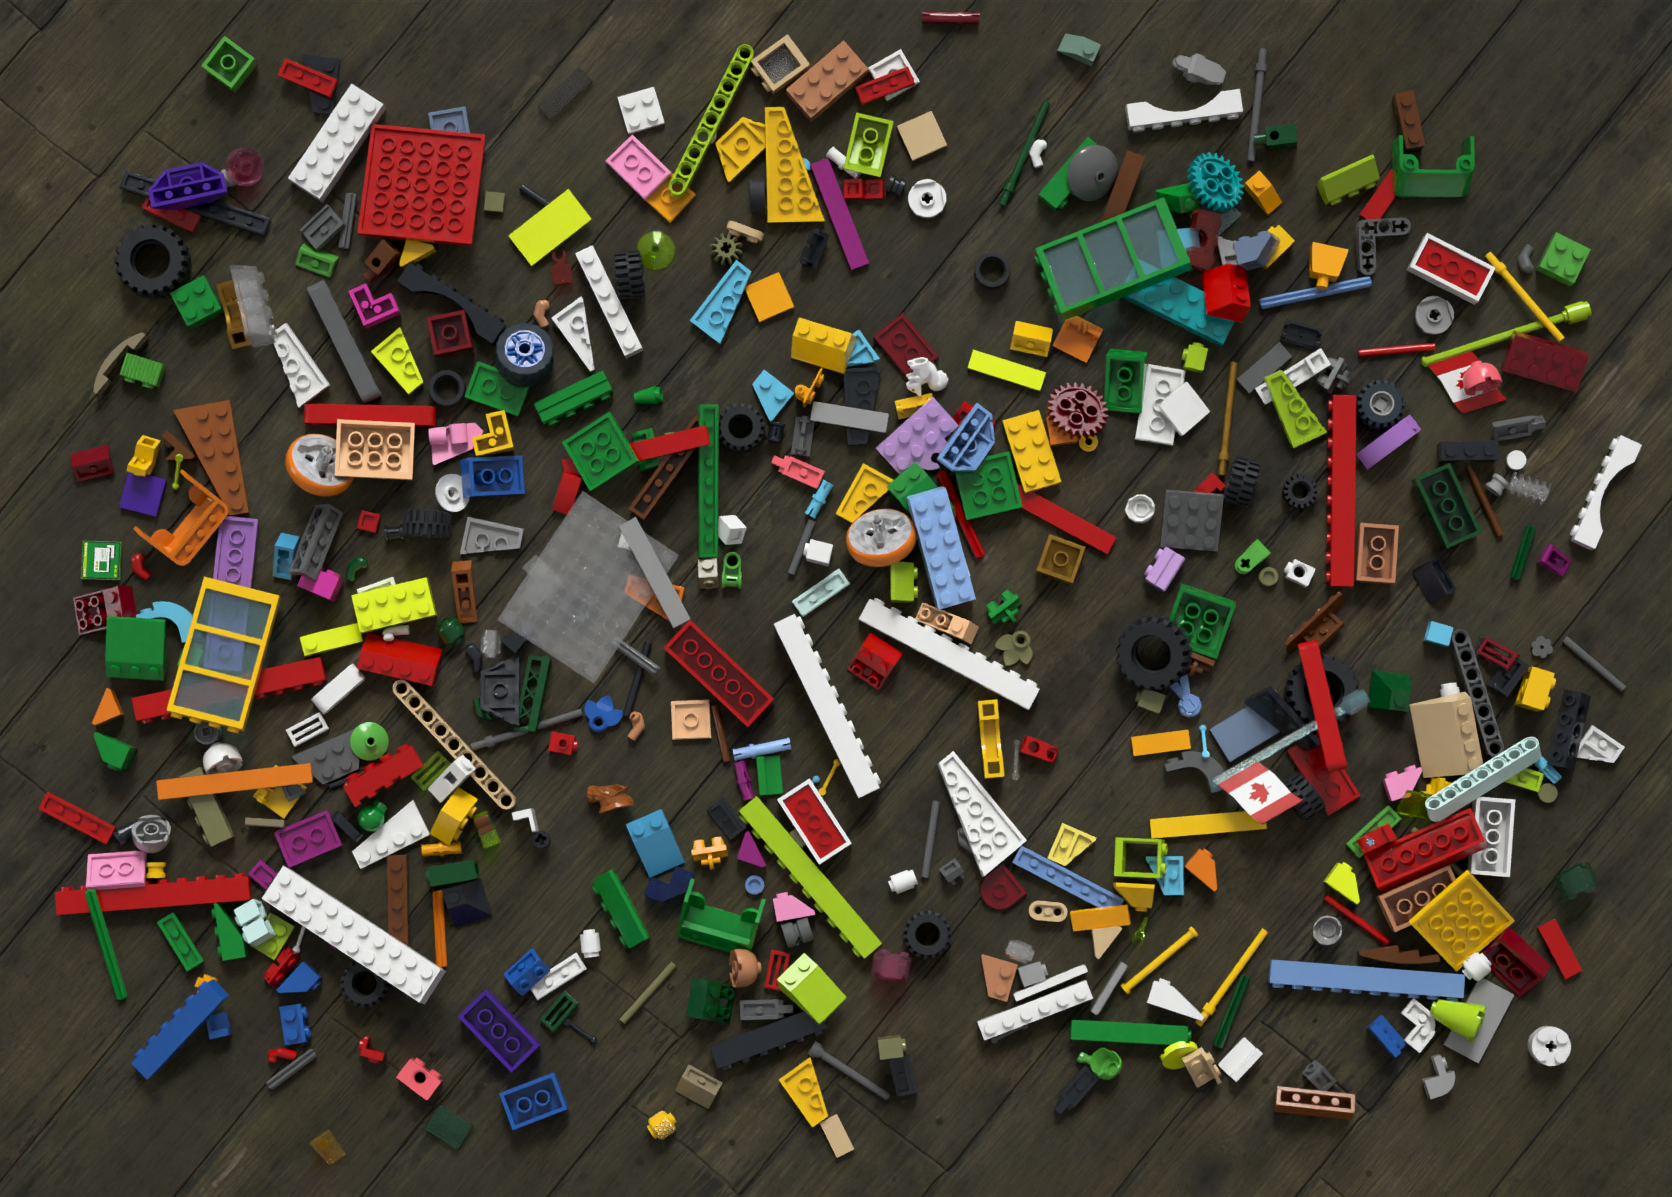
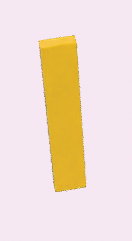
(1203, 824)

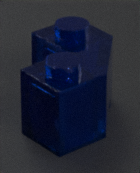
(663, 891)

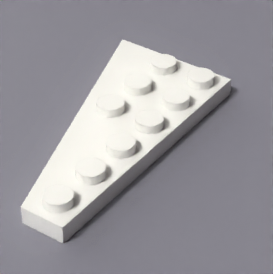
(984, 823)

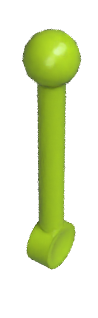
(178, 458)

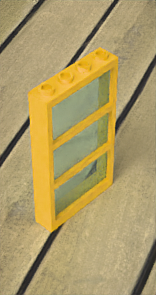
(223, 655)

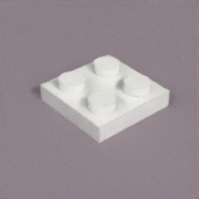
(641, 110)

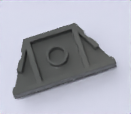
(330, 759)

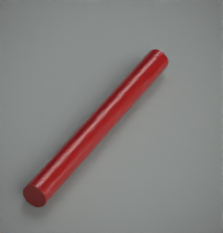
(1396, 350)
(1356, 919)

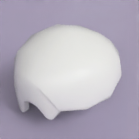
(1140, 508)

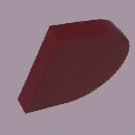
(1001, 888)

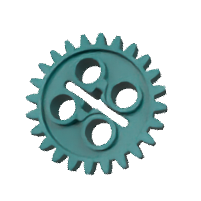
(1215, 182)

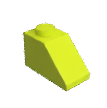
(1343, 881)

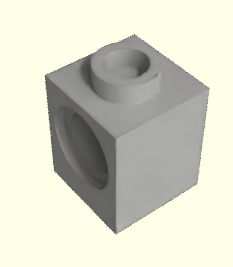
(1032, 973)

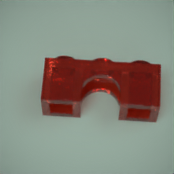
(1207, 224)

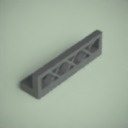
(317, 542)

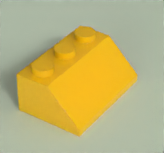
(822, 345)

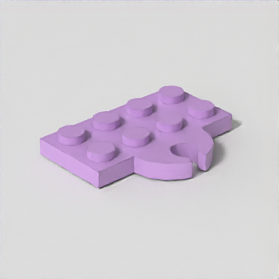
(918, 438)

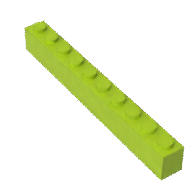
(810, 877)

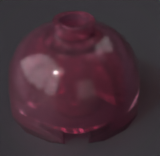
(244, 166)

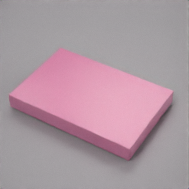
(638, 167)
(116, 870)

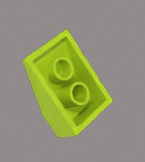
(868, 144)
(811, 989)

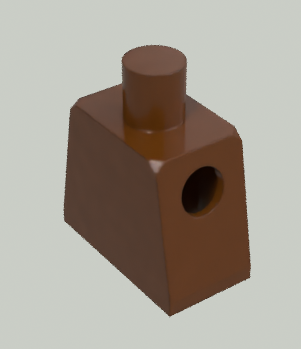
(385, 252)

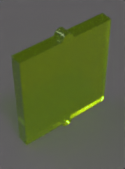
(1413, 804)

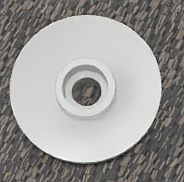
(451, 483)

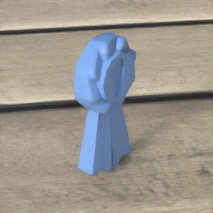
(1189, 704)

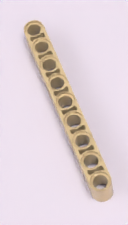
(448, 737)

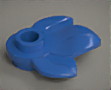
(604, 711)

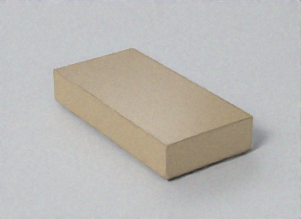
(836, 1135)

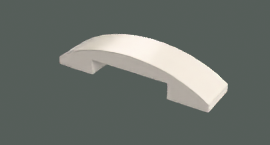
(1299, 372)

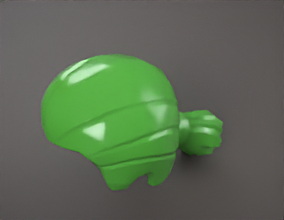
(1103, 1063)

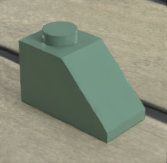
(1079, 48)

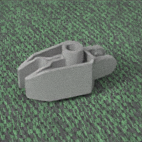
(1200, 69)

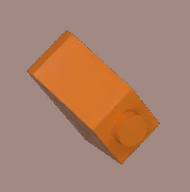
(1203, 868)

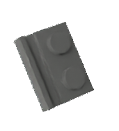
(322, 227)

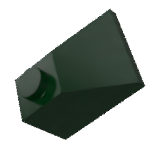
(1389, 691)

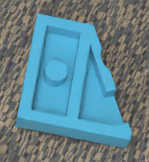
(771, 394)
(1173, 881)

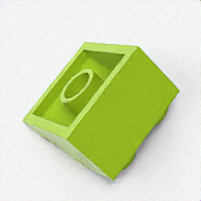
(902, 582)

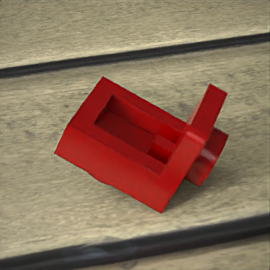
(372, 1054)

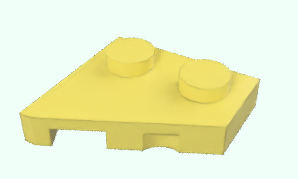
(1069, 844)

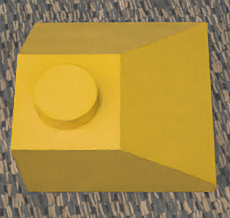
(1136, 895)

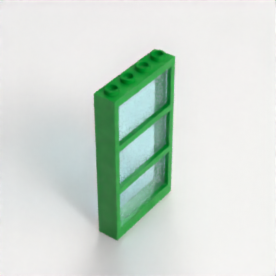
(1113, 259)

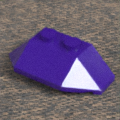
(187, 187)

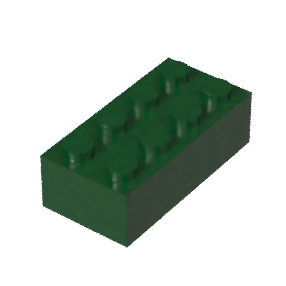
(1446, 506)

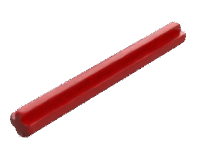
(960, 515)

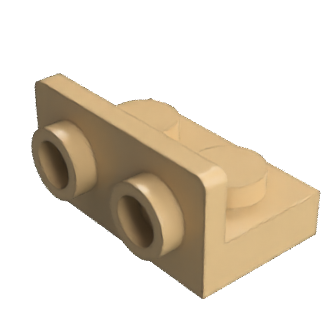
(1201, 1068)

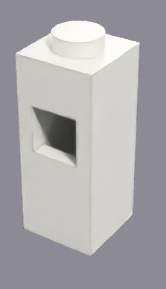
(451, 778)

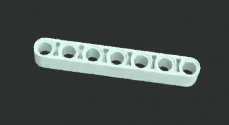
(1483, 779)

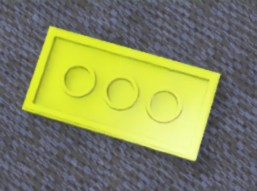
(550, 227)

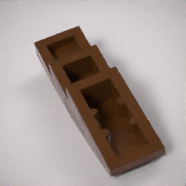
(1124, 185)
(1392, 954)

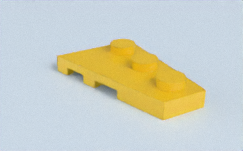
(863, 493)
(805, 1091)

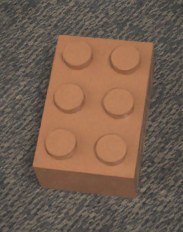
(1376, 553)

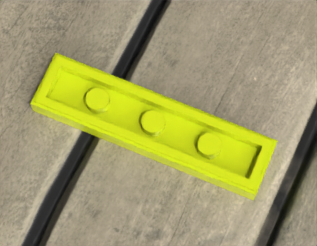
(1006, 370)

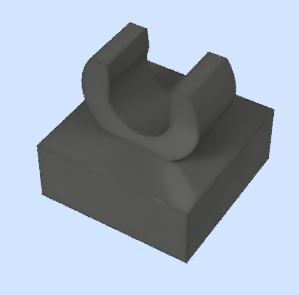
(952, 870)

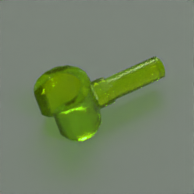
(1140, 933)

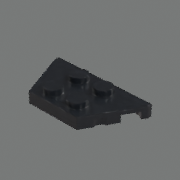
(502, 690)

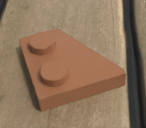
(998, 976)

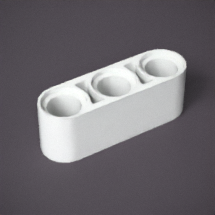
(338, 689)

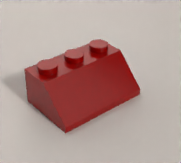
(1226, 292)

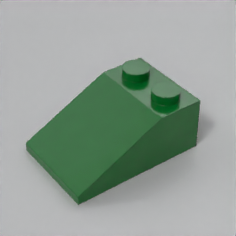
(1125, 380)
(911, 482)

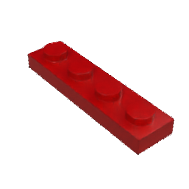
(77, 818)

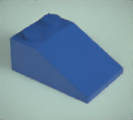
(492, 476)

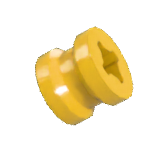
(156, 870)

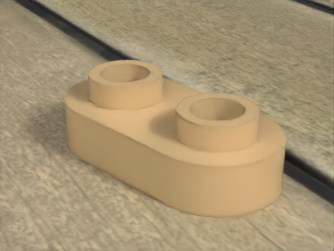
(738, 229)
(1048, 911)

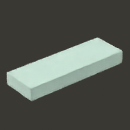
(821, 592)

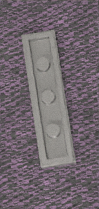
(849, 417)

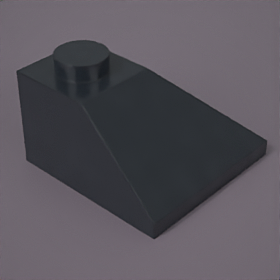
(467, 902)

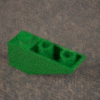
(230, 936)

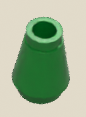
(651, 395)

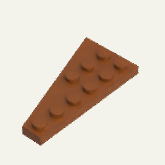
(216, 444)

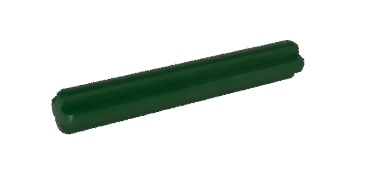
(1231, 1011)

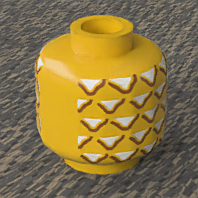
(661, 1125)

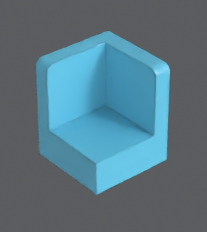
(1438, 634)

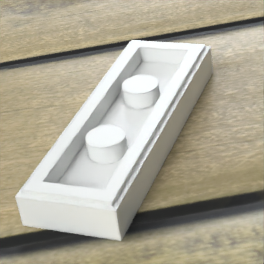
(559, 975)

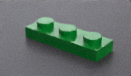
(180, 941)

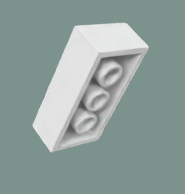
(1496, 822)

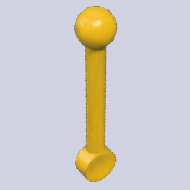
(822, 791)

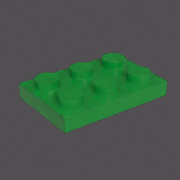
(494, 391)

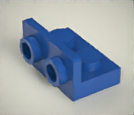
(526, 972)
(294, 1024)
(1387, 1035)

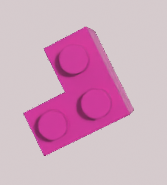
(373, 311)
(327, 584)

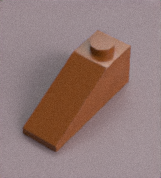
(464, 591)

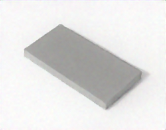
(1497, 1002)

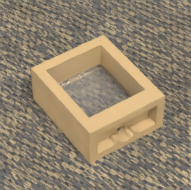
(777, 66)

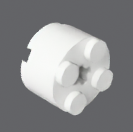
(1554, 1055)

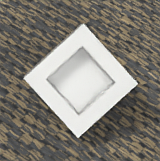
(731, 529)

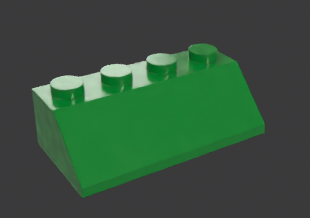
(621, 909)

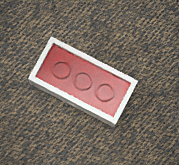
(1451, 269)
(814, 821)

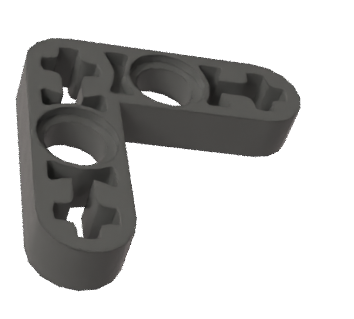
(1369, 236)

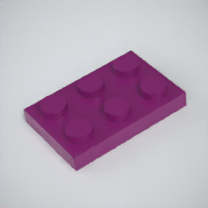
(308, 838)

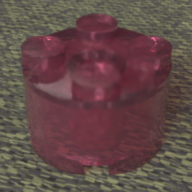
(891, 966)

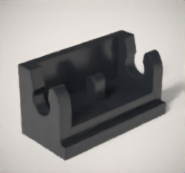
(1301, 334)
(1505, 681)
(726, 818)
(903, 1075)

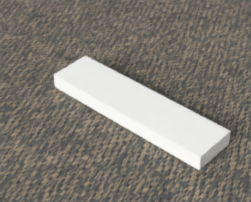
(1050, 982)

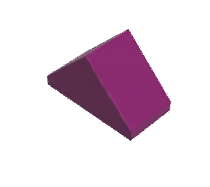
(1554, 560)
(749, 851)

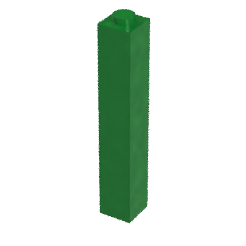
(1128, 1032)

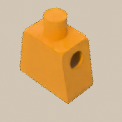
(1325, 263)

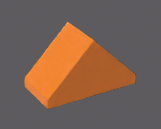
(1057, 438)
(108, 709)

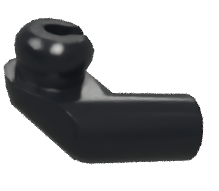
(475, 655)

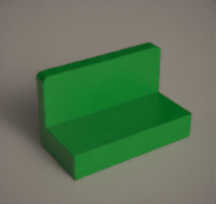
(769, 775)

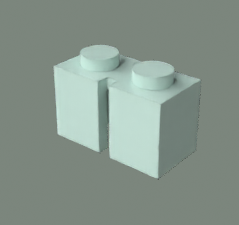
(251, 918)

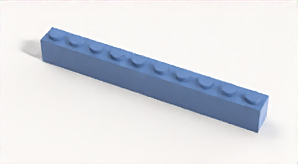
(1366, 978)

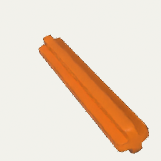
(439, 929)

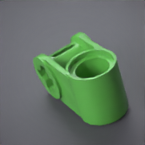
(1253, 555)
(732, 572)

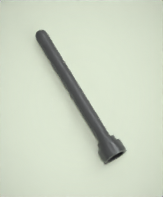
(817, 1051)

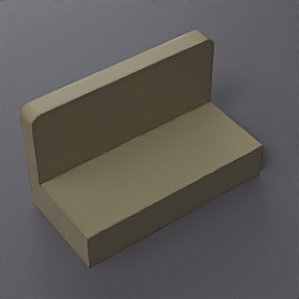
(698, 1086)

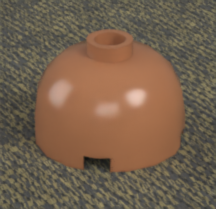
(744, 968)

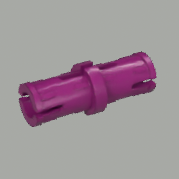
(743, 780)

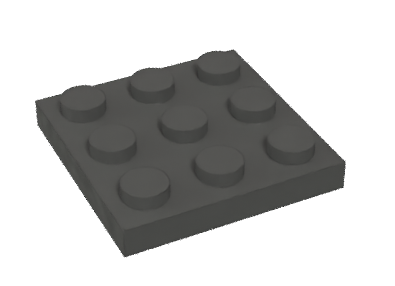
(1191, 520)

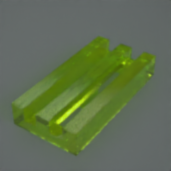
(433, 779)

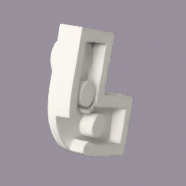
(1424, 1025)

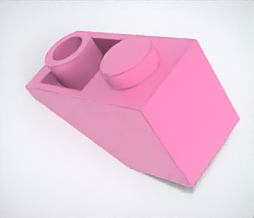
(1397, 784)

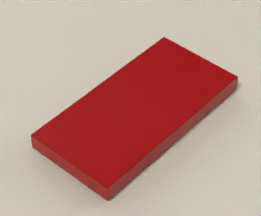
(1333, 787)

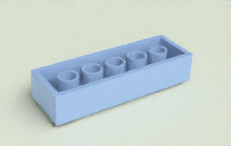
(940, 547)

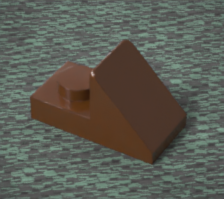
(172, 442)

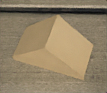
(1103, 938)

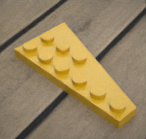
(788, 183)

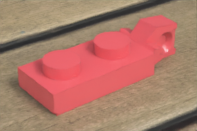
(799, 470)

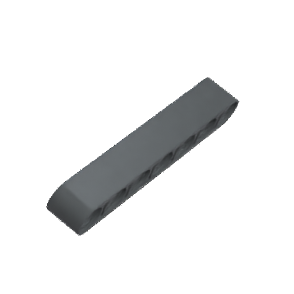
(344, 341)
(1478, 683)

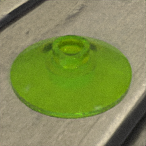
(658, 259)

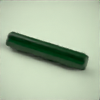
(1522, 553)

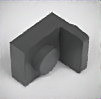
(1318, 1076)

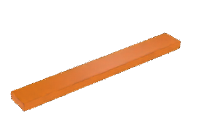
(234, 781)

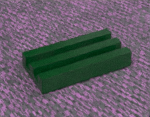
(570, 999)

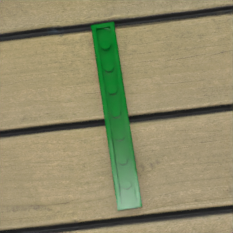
(708, 483)

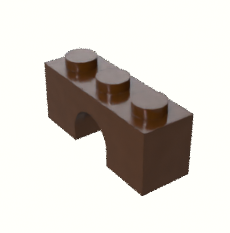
(1407, 112)

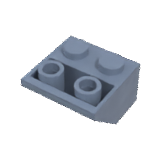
(1256, 251)

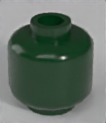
(450, 631)

